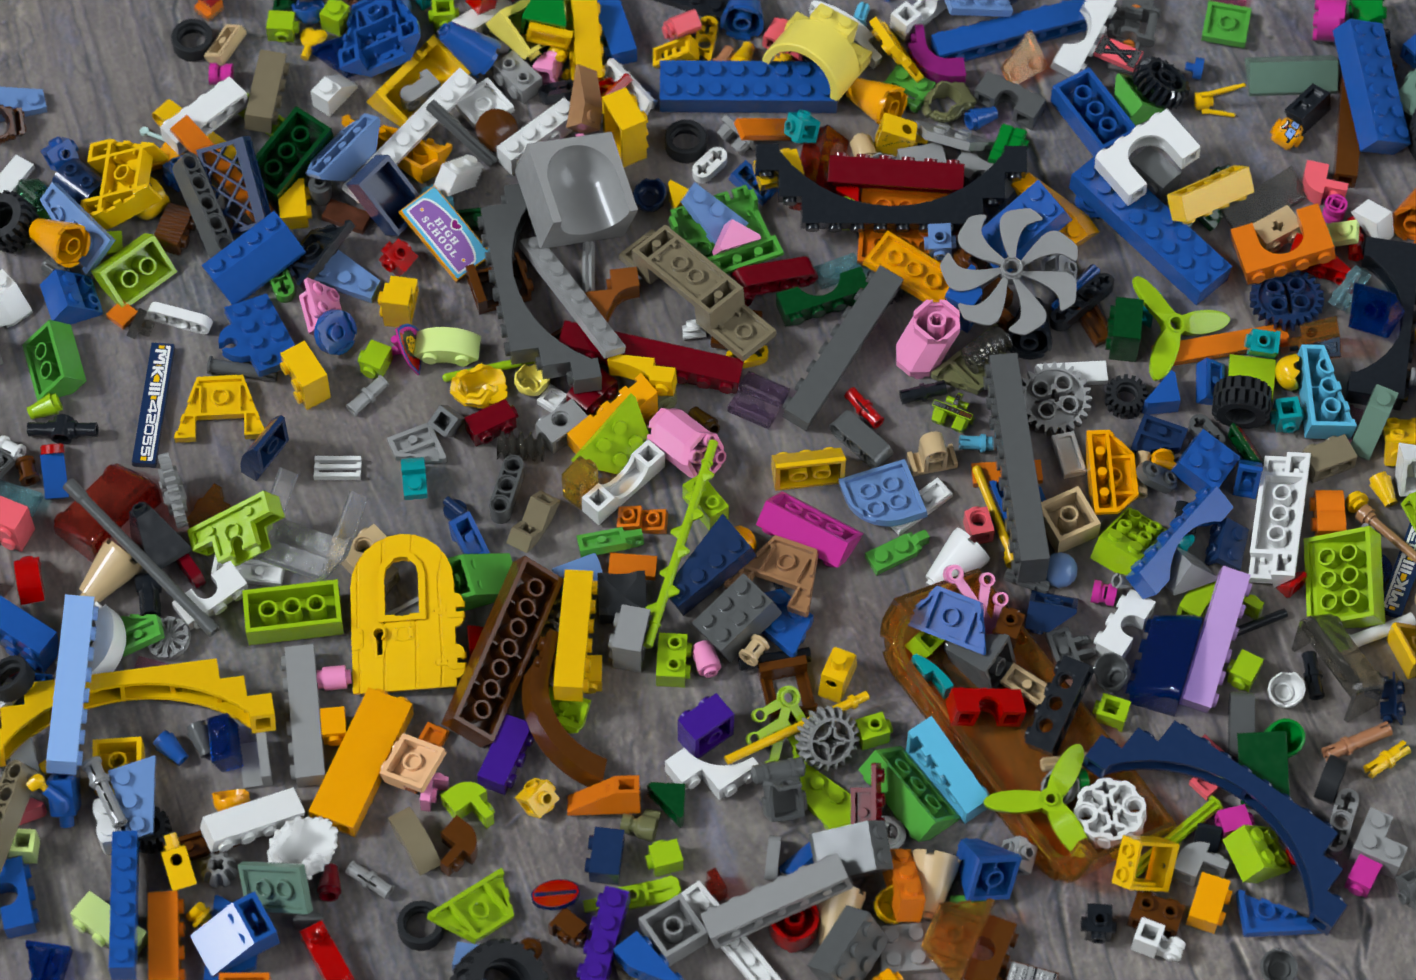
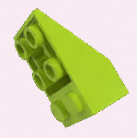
(1126, 541)

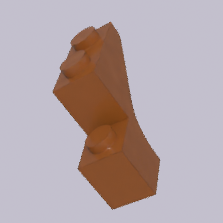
(620, 287)

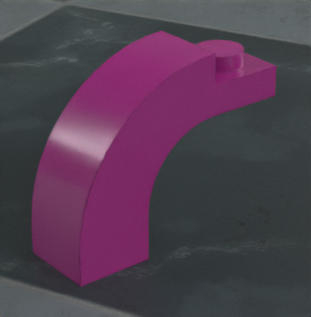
(933, 66)

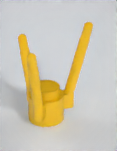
(1204, 100)

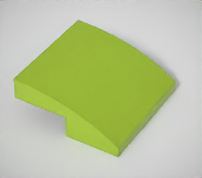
(1253, 366)

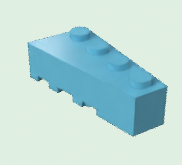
(946, 769)

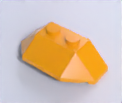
(1109, 472)

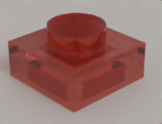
(715, 884)

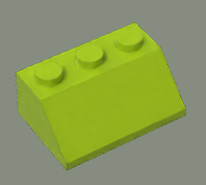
(134, 270)

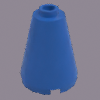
(743, 19)
(470, 47)

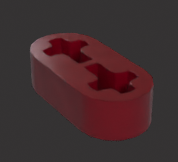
(191, 571)

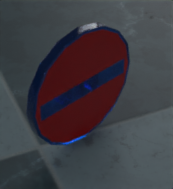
(555, 894)

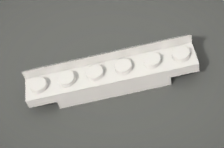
(1279, 518)

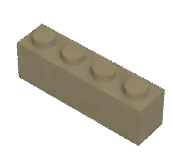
(266, 90)

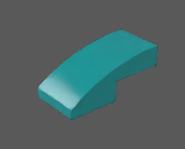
(932, 673)

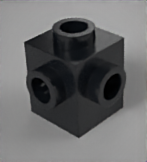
(1098, 923)

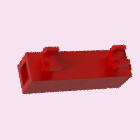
(325, 953)

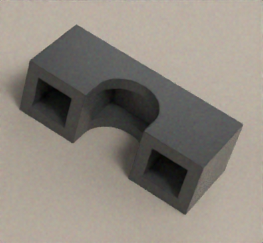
(996, 90)

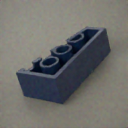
(711, 564)

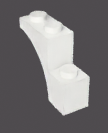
(721, 779)

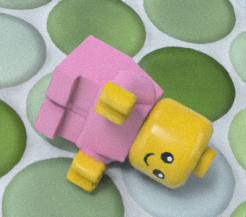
(550, 65)

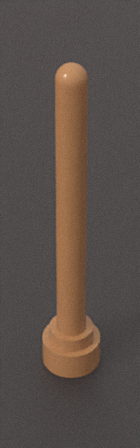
(1367, 515)

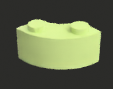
(447, 346)

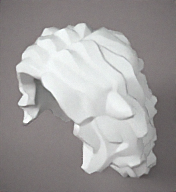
(304, 842)

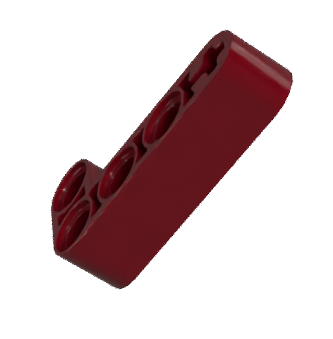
(774, 276)

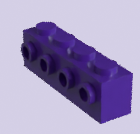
(606, 934)

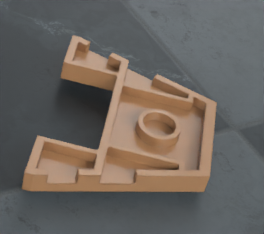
(787, 565)

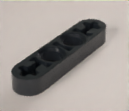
(1086, 304)

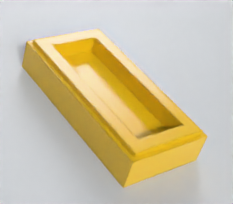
(549, 35)

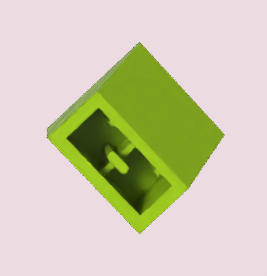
(1256, 853)

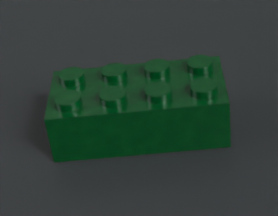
(290, 151)

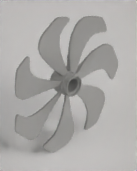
(1011, 226)

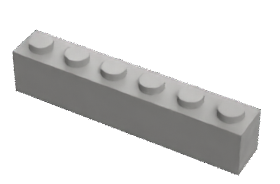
(304, 714)
(776, 900)

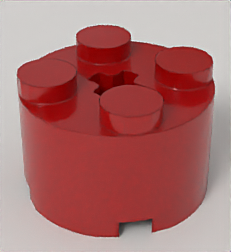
(795, 935)

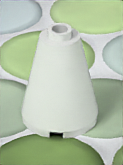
(957, 551)

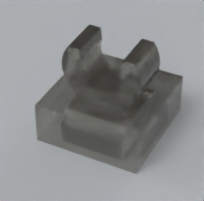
(140, 325)

